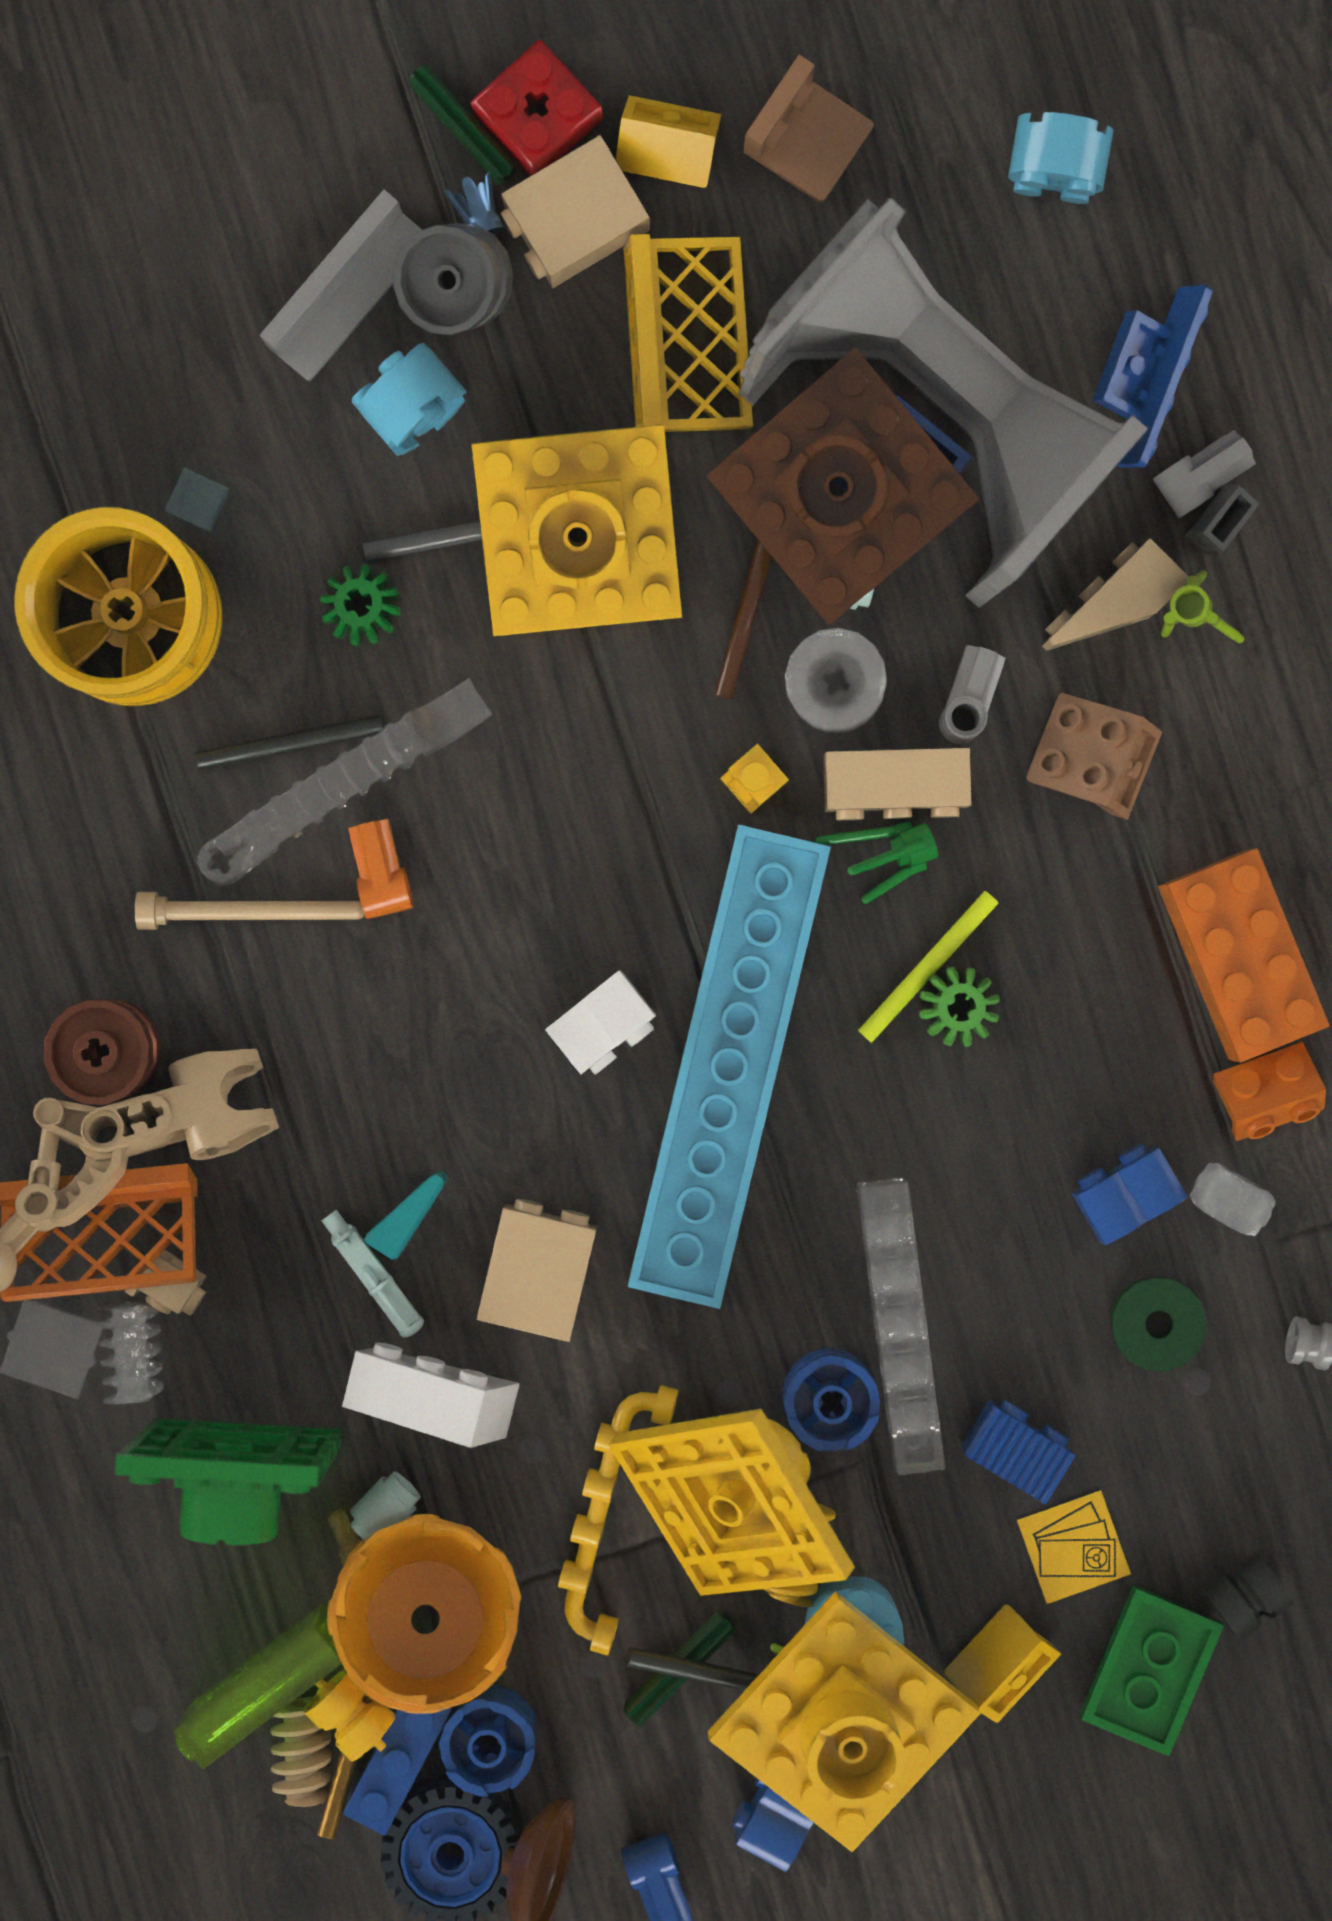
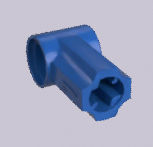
(654, 1872)

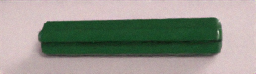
(462, 124)
(662, 1686)

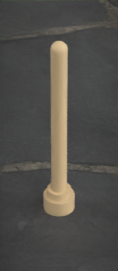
(156, 910)

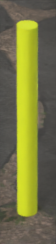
(928, 966)

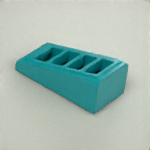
(399, 1226)

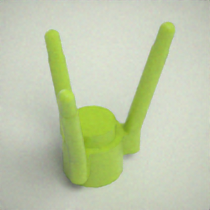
(1194, 607)

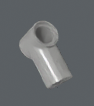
(1196, 479)
(972, 691)

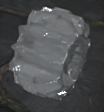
(1232, 1199)

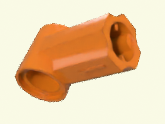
(382, 881)

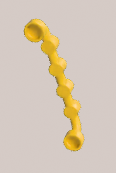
(589, 1529)

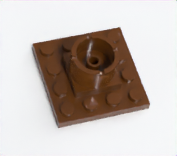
(895, 499)

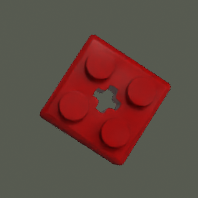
(537, 79)

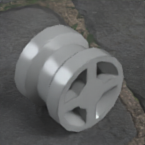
(1309, 1343)

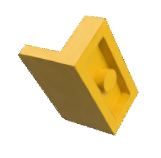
(667, 141)
(1001, 1663)

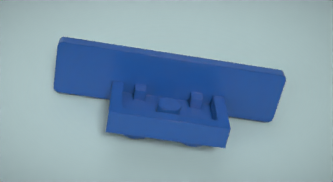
(1148, 366)

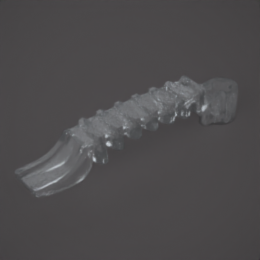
(376, 758)

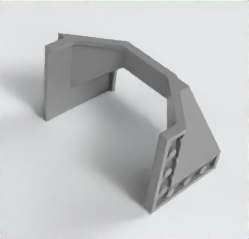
(1031, 443)

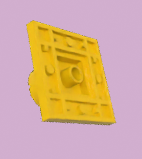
(592, 480)
(733, 1502)
(843, 1722)

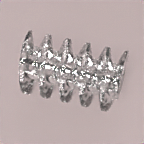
(131, 1353)

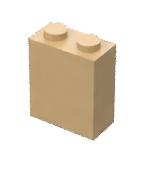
(574, 212)
(537, 1270)

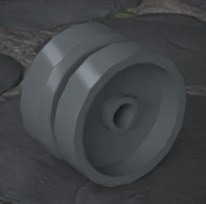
(446, 304)

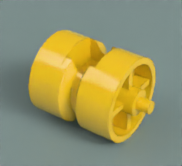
(357, 1720)

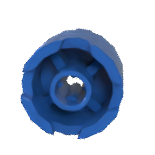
(831, 1427)
(504, 1761)

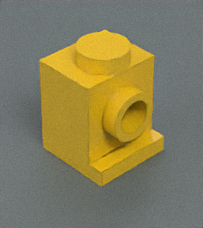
(754, 778)

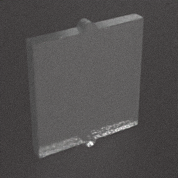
(51, 1348)

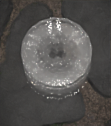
(826, 654)

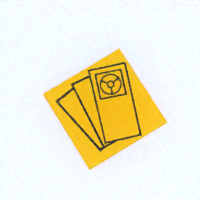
(1073, 1547)

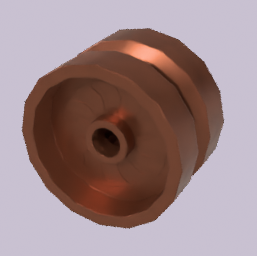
(74, 1054)

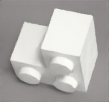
(601, 1023)

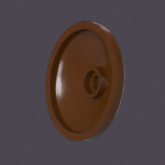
(540, 1863)

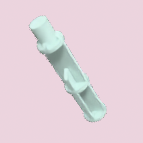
(373, 1275)

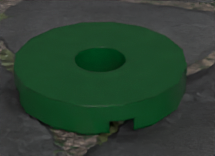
(1177, 1343)

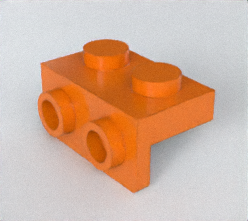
(1271, 1092)

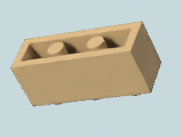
(897, 782)

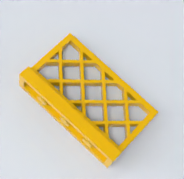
(647, 329)

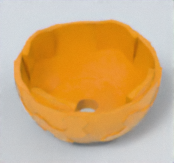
(416, 1567)

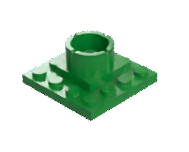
(230, 1472)

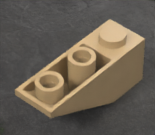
(1131, 594)

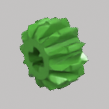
(946, 997)

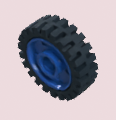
(442, 1884)

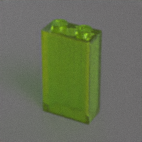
(258, 1689)

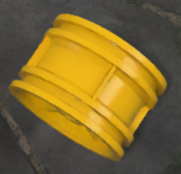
(64, 560)

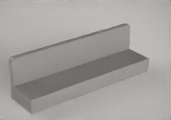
(341, 289)

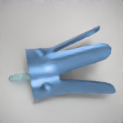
(480, 205)

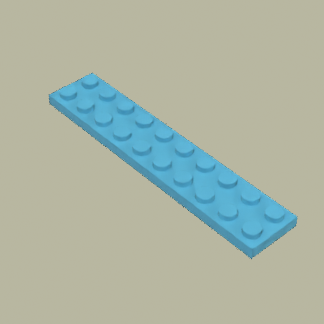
(729, 1066)

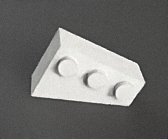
(430, 1396)

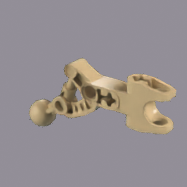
(189, 1111)

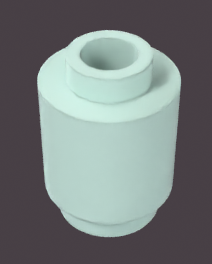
(384, 1505)

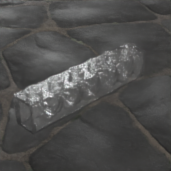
(900, 1326)

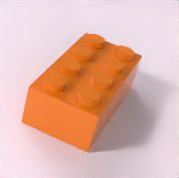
(1243, 955)

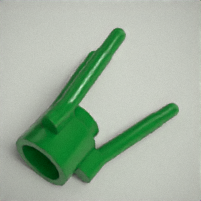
(911, 848)

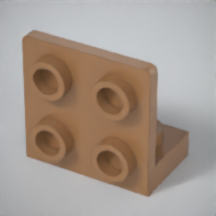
(806, 133)
(1094, 753)

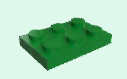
(1151, 1670)

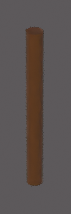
(743, 622)

